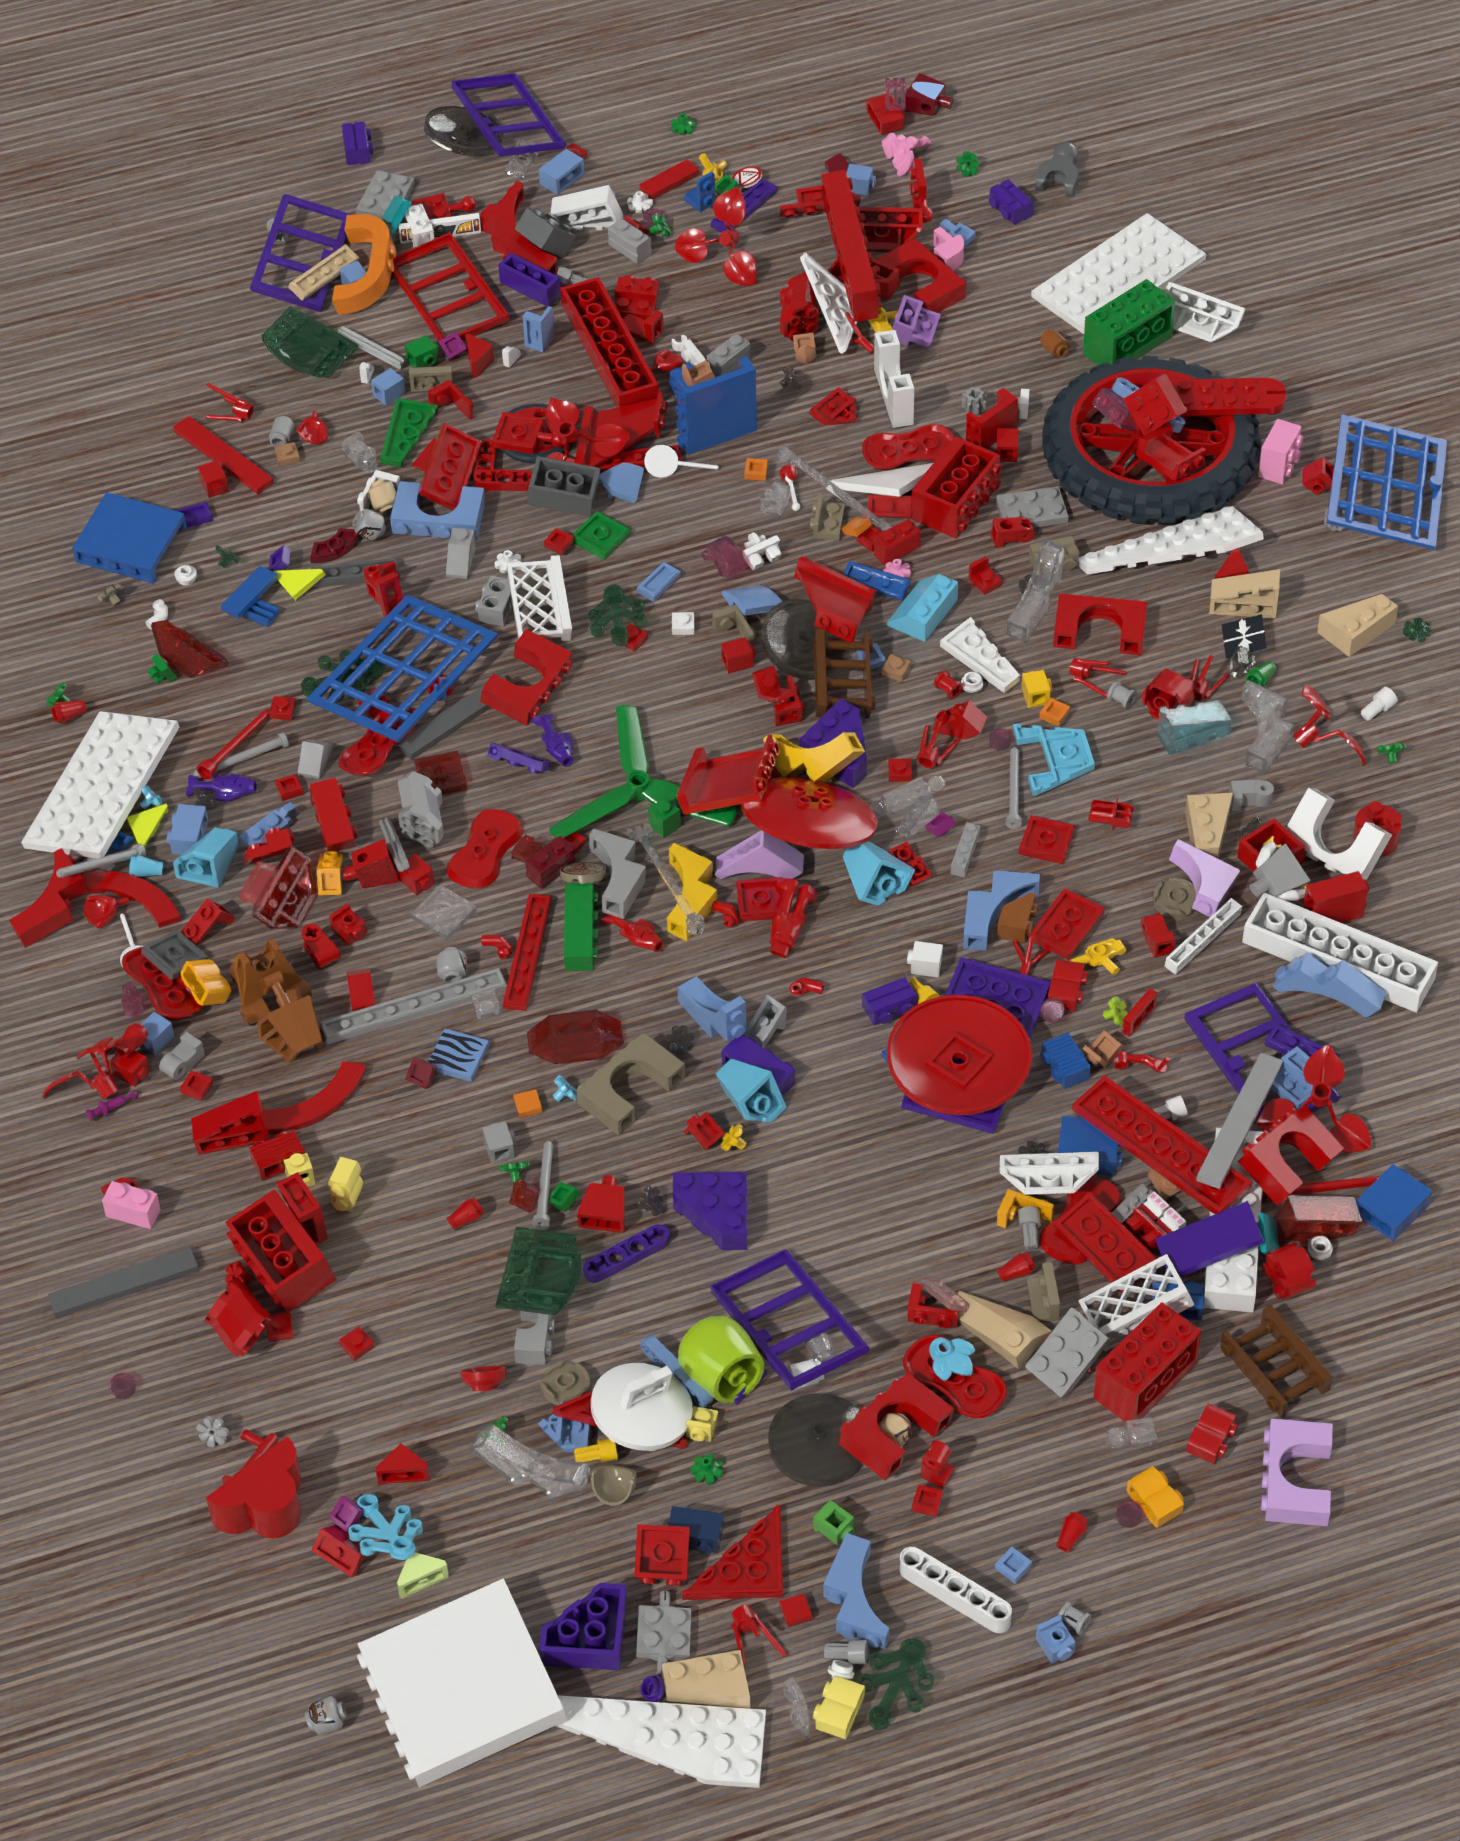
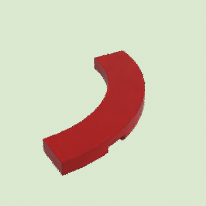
(136, 890)
(320, 1105)

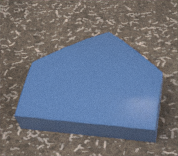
(623, 481)
(567, 1433)

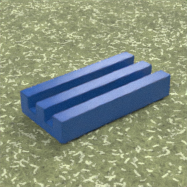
(262, 608)

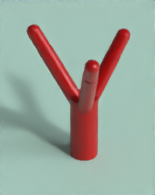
(860, 340)
(1026, 962)

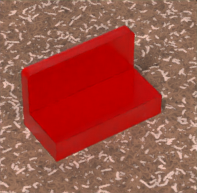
(890, 505)
(337, 1549)

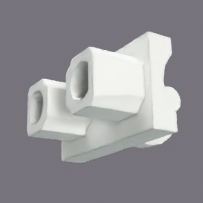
(759, 547)

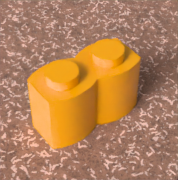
(205, 982)
(1155, 1496)

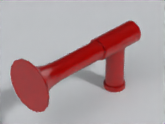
(263, 1446)

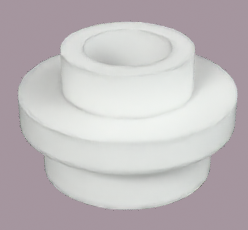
(185, 574)
(972, 682)
(1322, 1243)
(841, 1669)

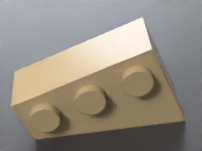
(1246, 594)
(1357, 623)
(1208, 820)
(708, 1681)

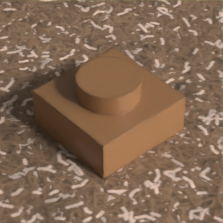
(287, 454)
(896, 668)

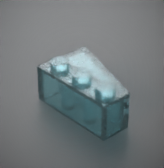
(1192, 726)

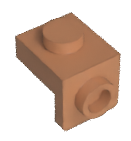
(1103, 1050)

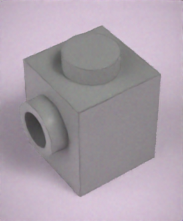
(499, 1142)

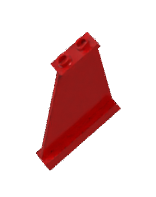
(637, 419)
(835, 597)

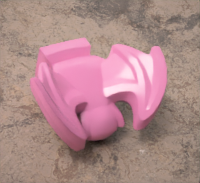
(901, 150)

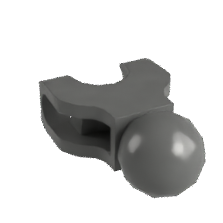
(1060, 169)

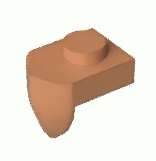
(804, 347)
(697, 373)
(1162, 1185)

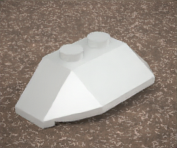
(1202, 314)
(1049, 1172)

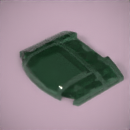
(307, 344)
(540, 1271)

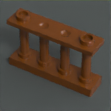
(824, 682)
(1288, 1342)

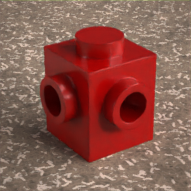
(1318, 476)

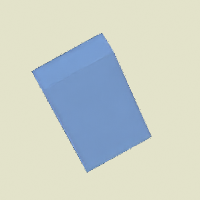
(658, 581)

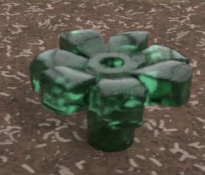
(226, 556)
(1417, 629)

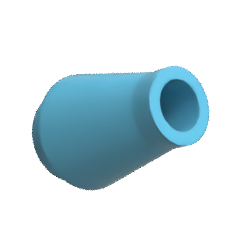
(143, 866)

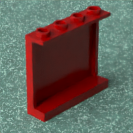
(727, 778)

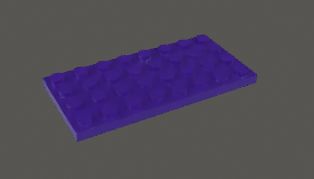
(1011, 990)

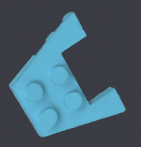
(1065, 753)

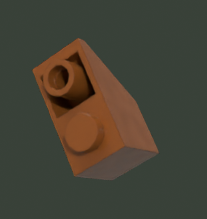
(1016, 918)

